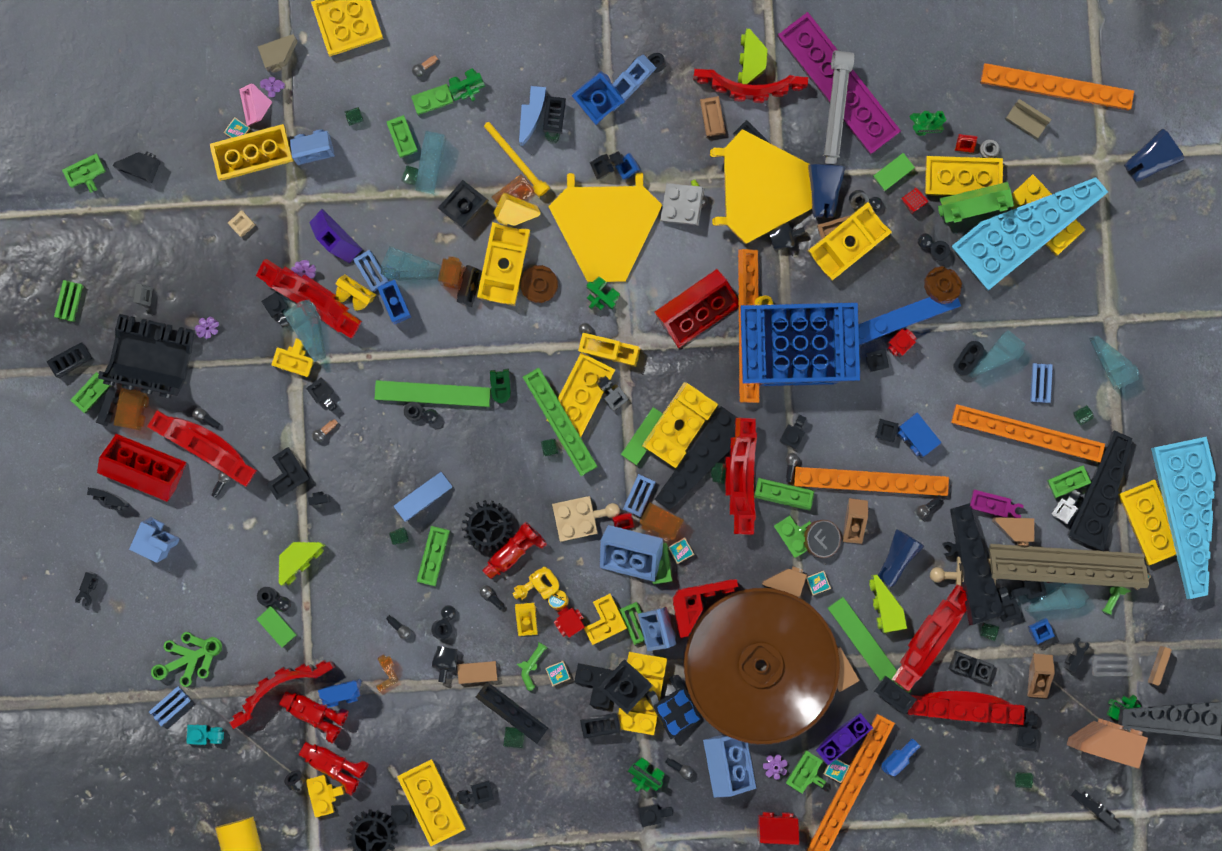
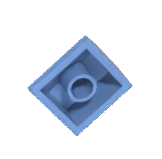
(311, 147)
(657, 629)

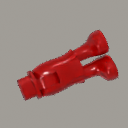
(513, 550)
(313, 713)
(332, 765)

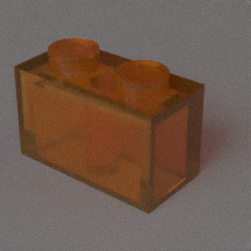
(451, 273)
(131, 409)
(661, 522)

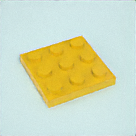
(346, 24)

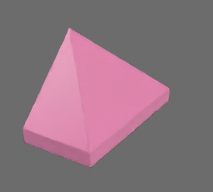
(254, 104)

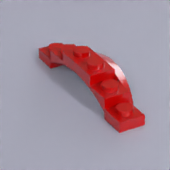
(741, 91)
(305, 288)
(204, 445)
(741, 476)
(931, 638)
(281, 676)
(967, 707)

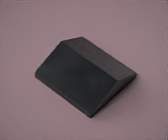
(463, 204)
(625, 686)

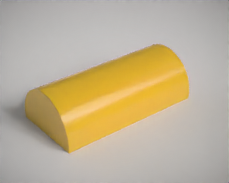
(251, 152)
(239, 836)

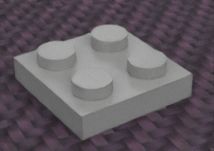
(682, 204)

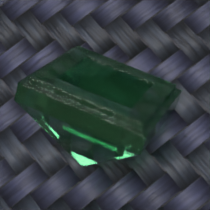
(513, 737)

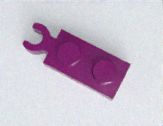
(993, 504)

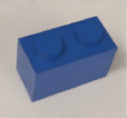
(394, 302)
(918, 435)

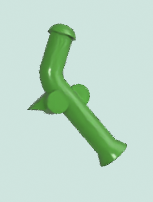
(1115, 593)
(530, 665)

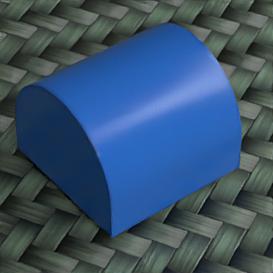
(628, 167)
(1041, 631)

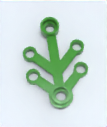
(190, 657)

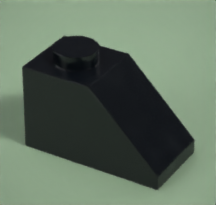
(139, 165)

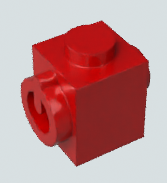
(901, 342)
(569, 622)

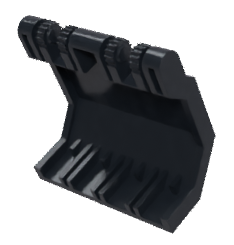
(149, 357)

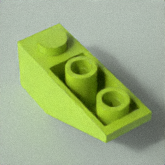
(889, 610)

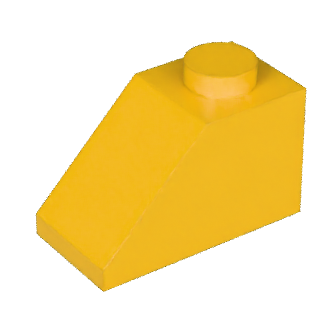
(514, 210)

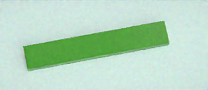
(432, 393)
(560, 421)
(862, 639)

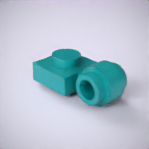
(199, 734)

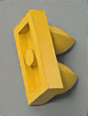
(347, 286)

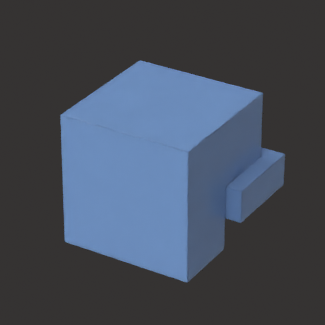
(153, 541)

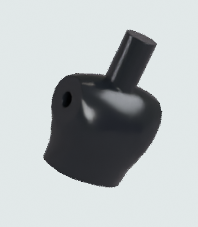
(784, 237)
(446, 661)

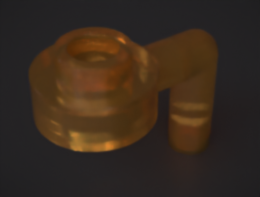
(387, 664)

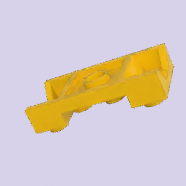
(831, 251)
(497, 283)
(693, 410)
(642, 716)

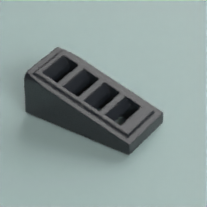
(556, 102)
(65, 370)
(586, 726)

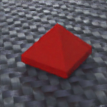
(966, 143)
(623, 521)

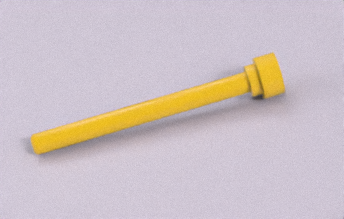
(539, 186)

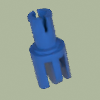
(900, 758)

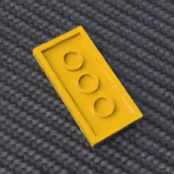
(961, 174)
(1034, 190)
(581, 392)
(1149, 521)
(431, 802)

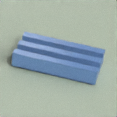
(363, 257)
(1041, 383)
(645, 480)
(158, 716)

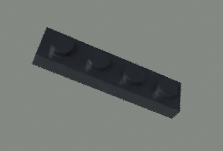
(511, 712)

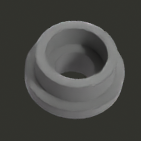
(991, 143)

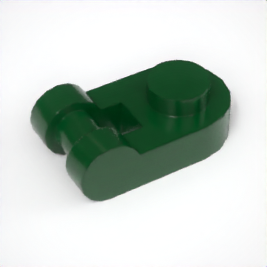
(500, 392)

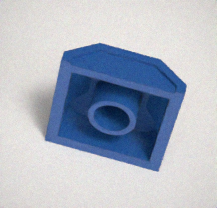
(598, 97)
(346, 691)

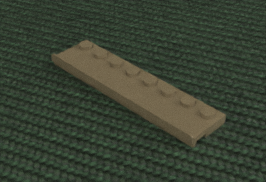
(1068, 566)

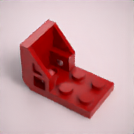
(687, 614)

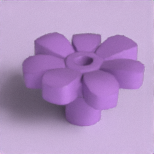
(272, 85)
(304, 268)
(206, 327)
(772, 762)

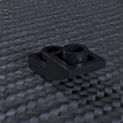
(115, 501)
(971, 666)

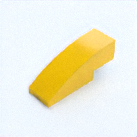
(609, 349)

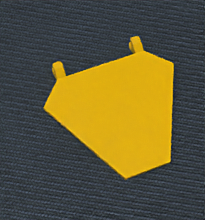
(761, 186)
(605, 226)

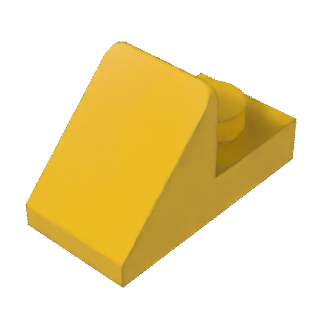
(526, 619)

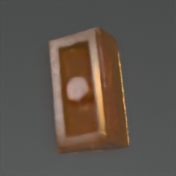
(518, 188)

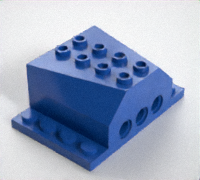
(800, 344)

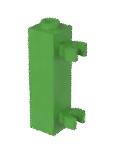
(976, 202)

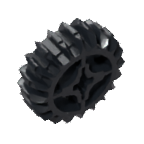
(486, 517)
(374, 827)

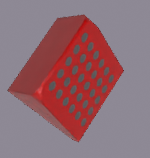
(914, 200)

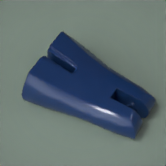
(1155, 156)
(825, 188)
(901, 552)

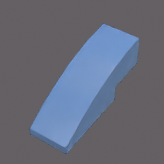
(633, 77)
(531, 113)
(423, 496)

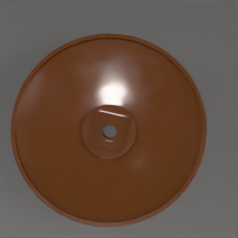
(798, 673)

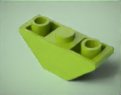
(753, 58)
(297, 559)

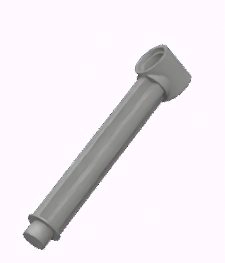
(842, 64)

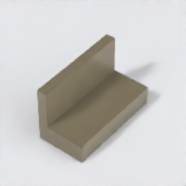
(1028, 119)

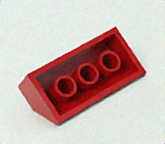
(697, 308)
(141, 467)

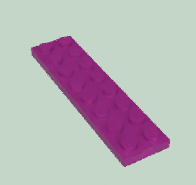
(862, 110)

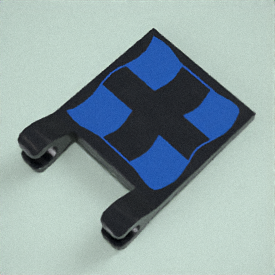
(675, 710)

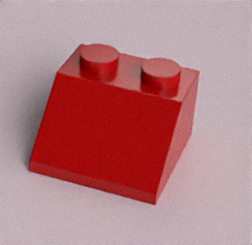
(778, 829)

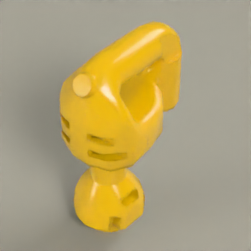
(536, 581)

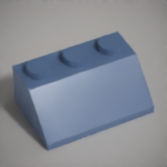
(630, 553)
(729, 766)

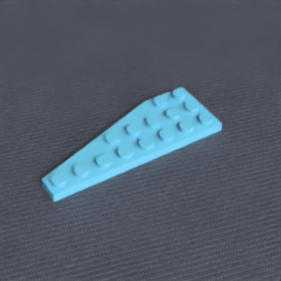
(1010, 238)
(1186, 486)

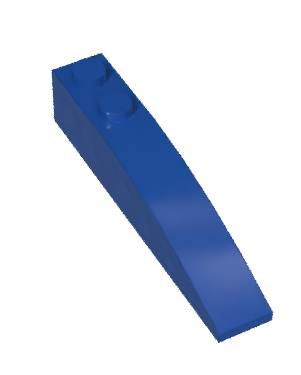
(902, 318)

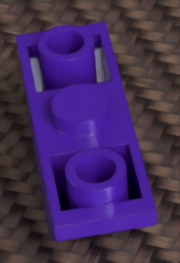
(334, 237)
(843, 738)

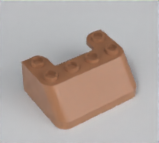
(1110, 742)

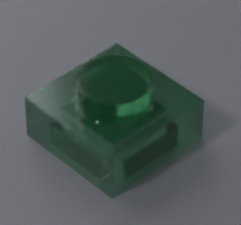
(719, 473)

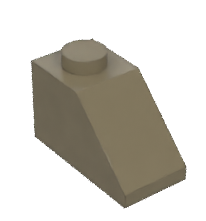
(277, 53)

